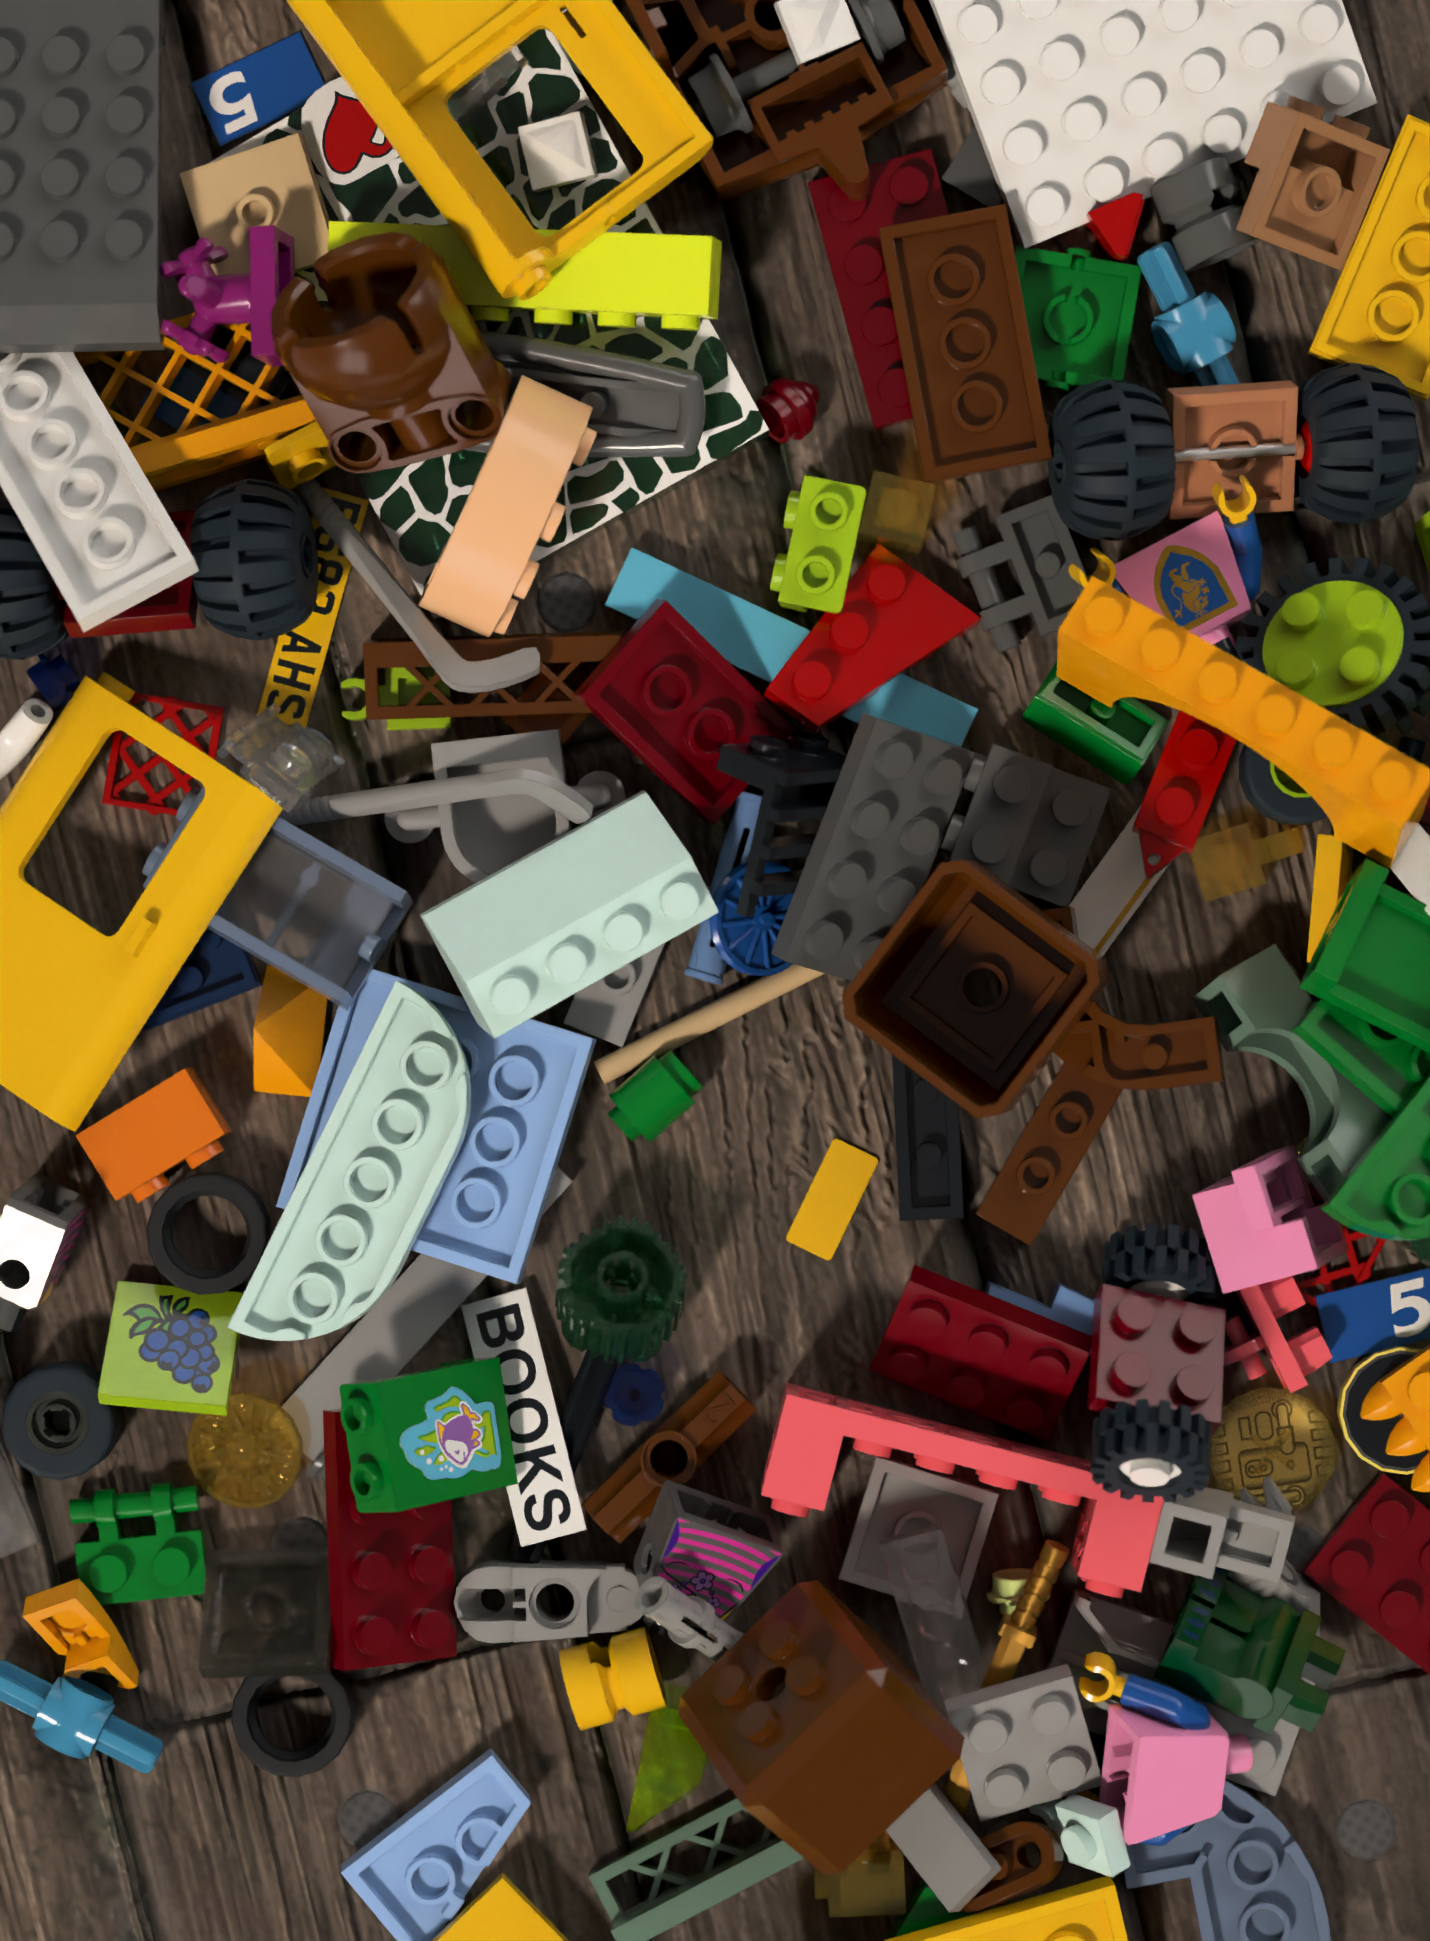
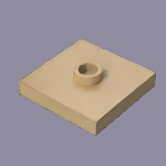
(259, 188)

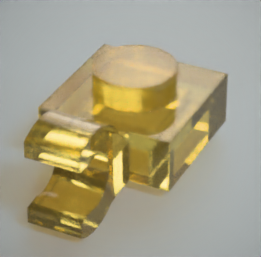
(1232, 861)

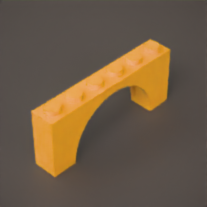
(1127, 650)

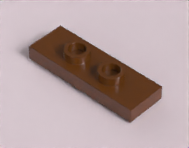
(1047, 1153)

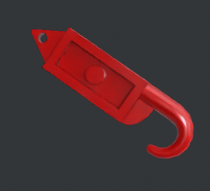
(1181, 790)

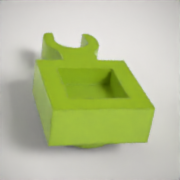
(400, 689)

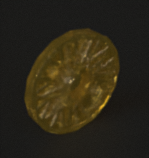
(248, 1454)

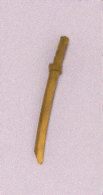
(1016, 1634)

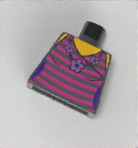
(35, 1244)
(706, 1548)

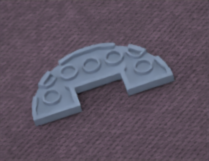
(1242, 1874)

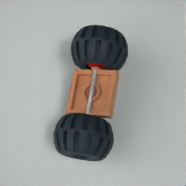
(1131, 461)

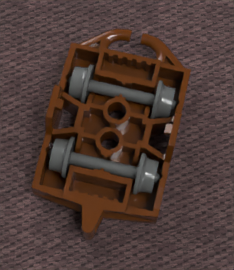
(785, 116)

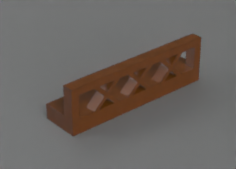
(552, 647)

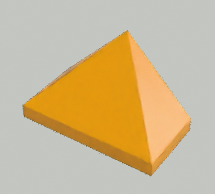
(288, 1035)

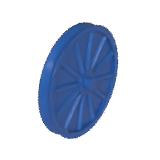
(748, 941)

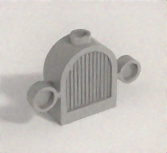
(500, 829)

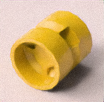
(612, 1678)

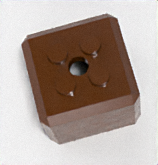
(917, 1000)
(820, 1727)

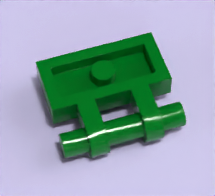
(141, 1564)

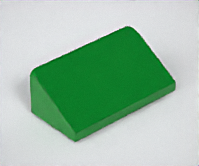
(1106, 737)

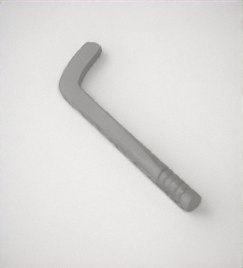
(452, 669)
(445, 791)

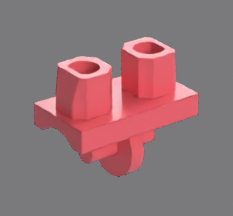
(1290, 1357)

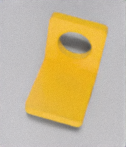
(299, 456)

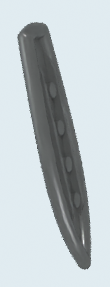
(636, 402)

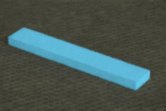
(764, 643)

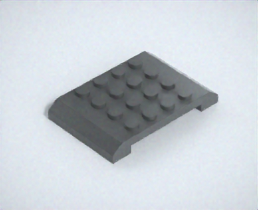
(81, 175)

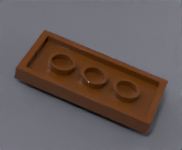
(965, 344)

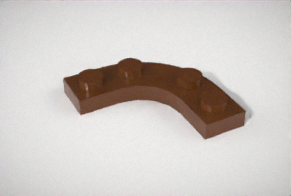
(1138, 1053)

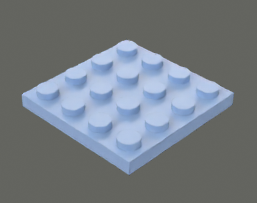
(515, 1134)

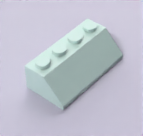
(568, 914)

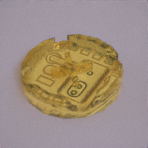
(1274, 1437)

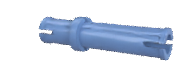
(705, 960)

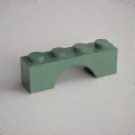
(1256, 1014)

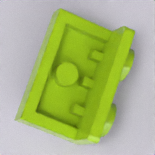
(821, 546)

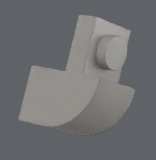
(1221, 1533)

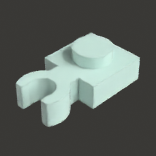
(1087, 1832)

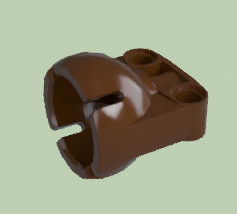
(390, 356)

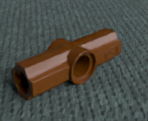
(698, 1425)

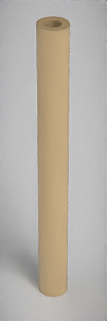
(702, 1021)

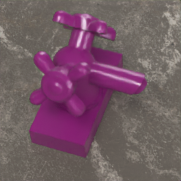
(232, 297)

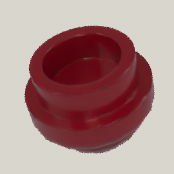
(789, 408)

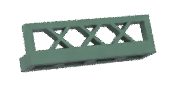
(692, 1893)

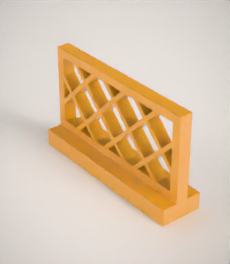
(212, 446)

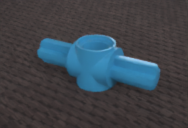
(1192, 327)
(77, 1718)

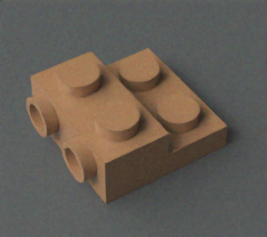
(1310, 181)

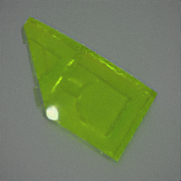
(667, 1768)

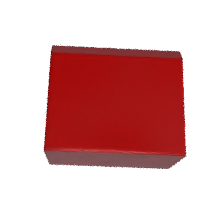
(1115, 225)

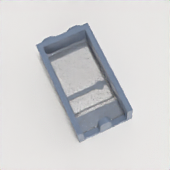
(303, 908)

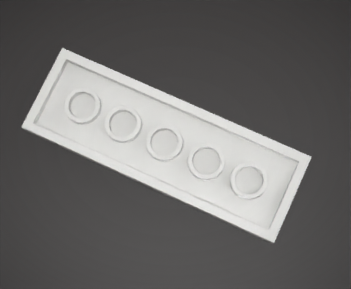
(82, 490)

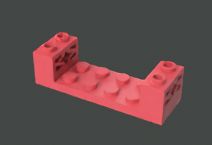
(1111, 1534)

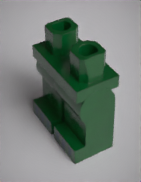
(1249, 1655)

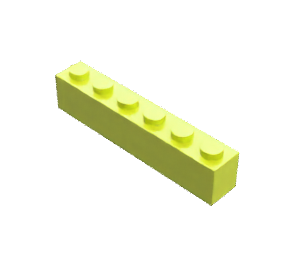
(610, 277)

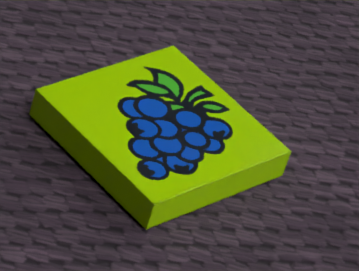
(170, 1349)

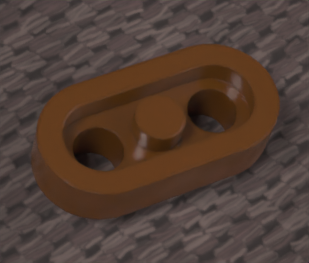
(1017, 1875)

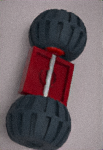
(251, 581)

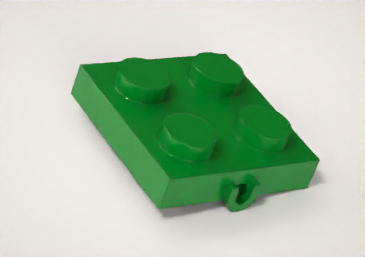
(1077, 314)

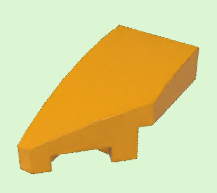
(82, 1631)

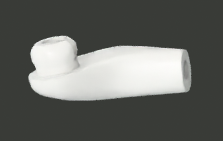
(22, 733)

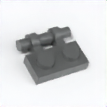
(1040, 557)

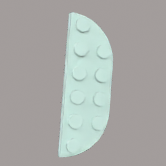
(365, 1179)

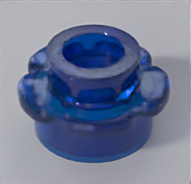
(54, 680)
(647, 1406)

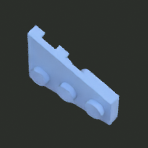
(434, 1853)

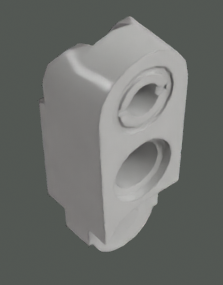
(600, 1590)

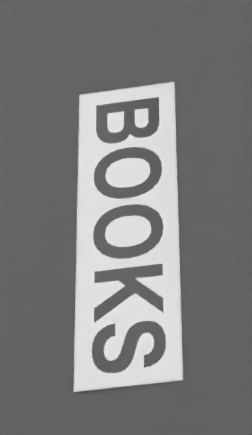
(546, 1494)

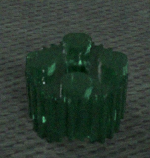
(612, 1321)

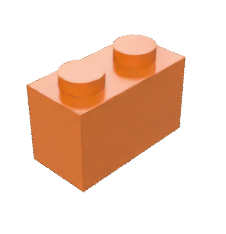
(155, 1135)

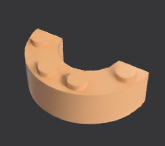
(509, 510)

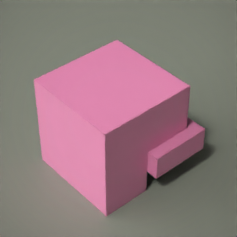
(1265, 1223)

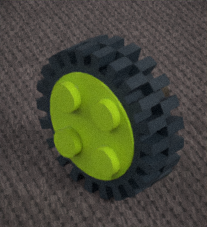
(1347, 644)

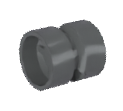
(1203, 212)

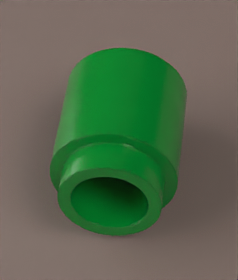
(654, 1097)

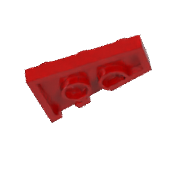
(886, 626)

